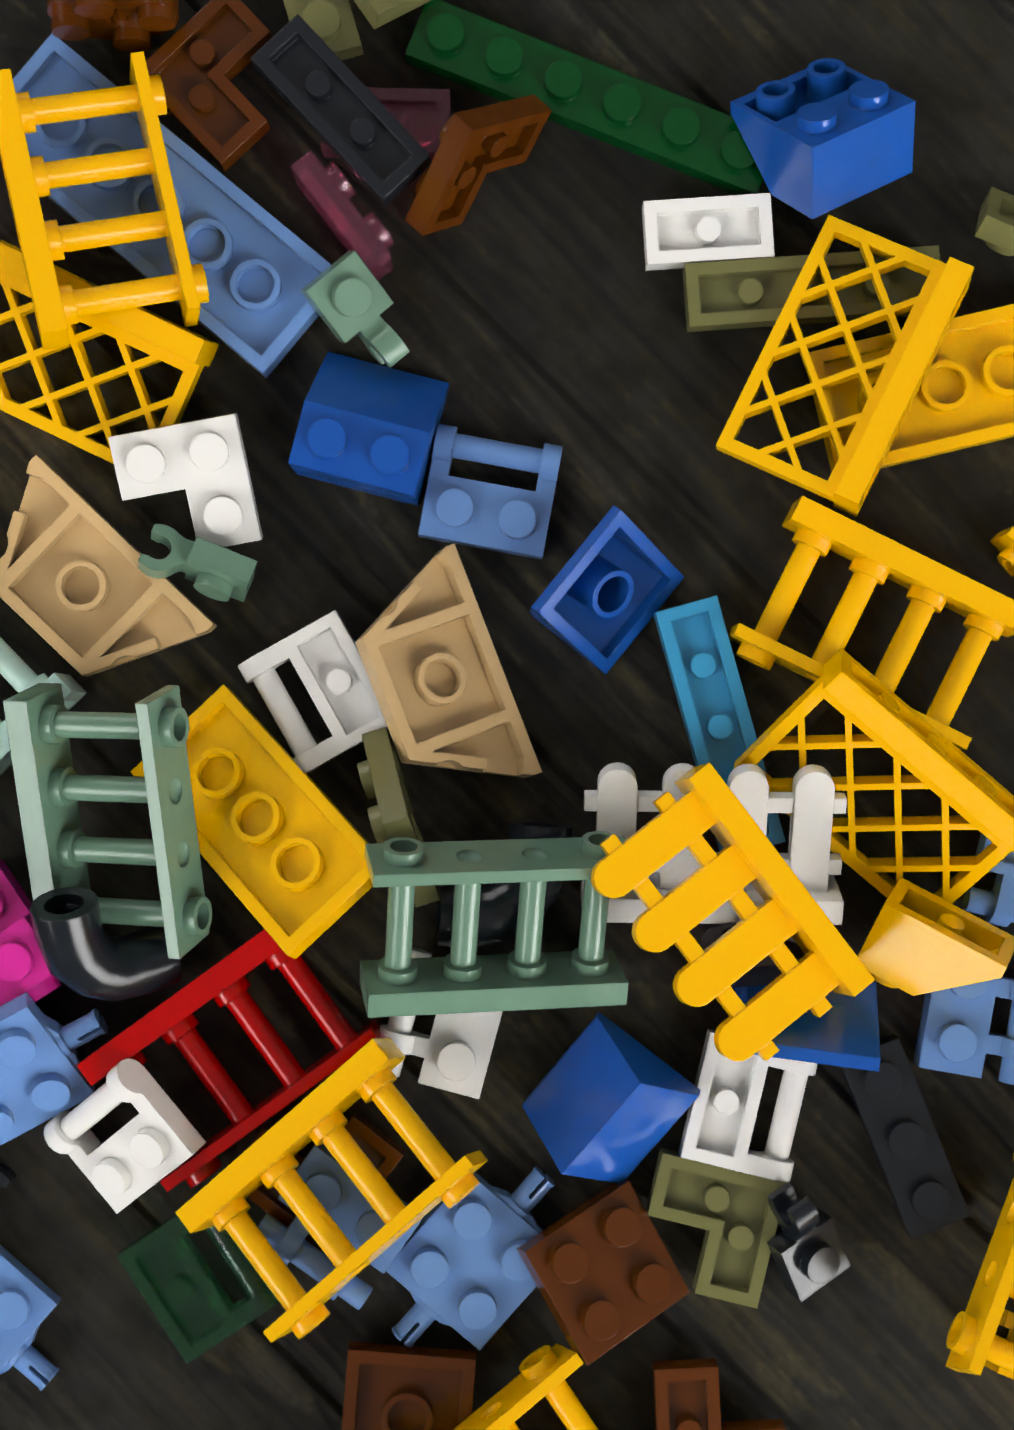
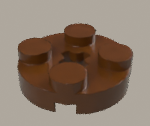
(124, 22)

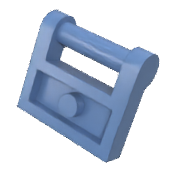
(485, 512)

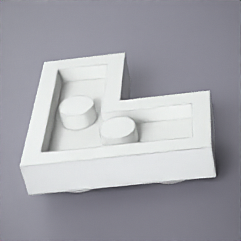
(205, 461)

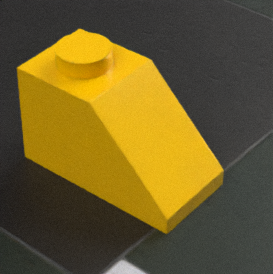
(932, 944)

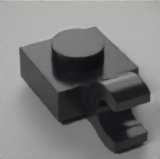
(808, 1247)

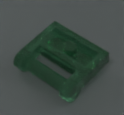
(185, 1290)

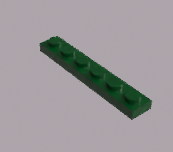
(584, 96)

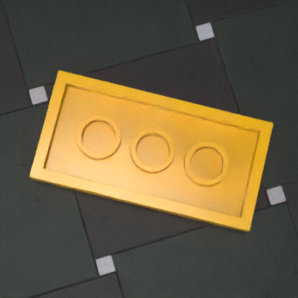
(960, 401)
(270, 826)

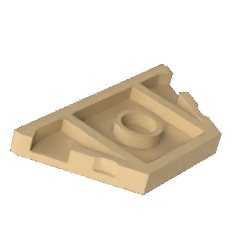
(83, 584)
(444, 679)

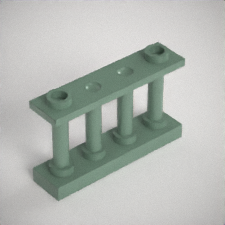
(51, 818)
(489, 982)

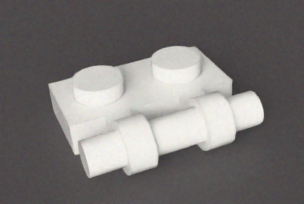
(455, 1051)

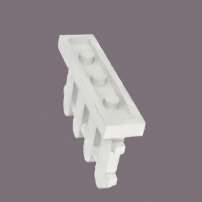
(810, 832)

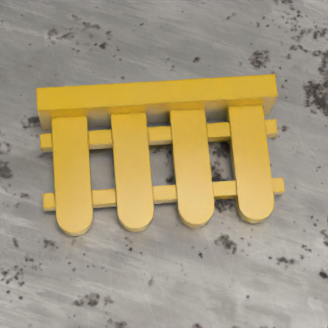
(762, 931)

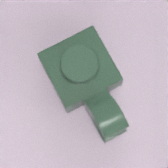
(351, 304)
(212, 568)

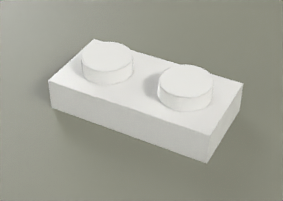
(706, 230)

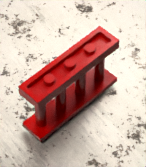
(227, 986)

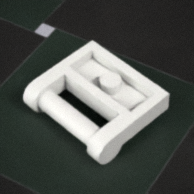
(335, 681)
(725, 1113)
(136, 1153)

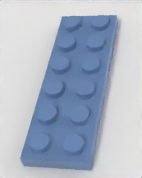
(246, 253)

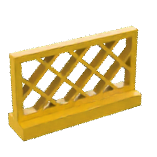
(130, 327)
(896, 386)
(918, 748)

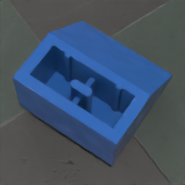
(826, 135)

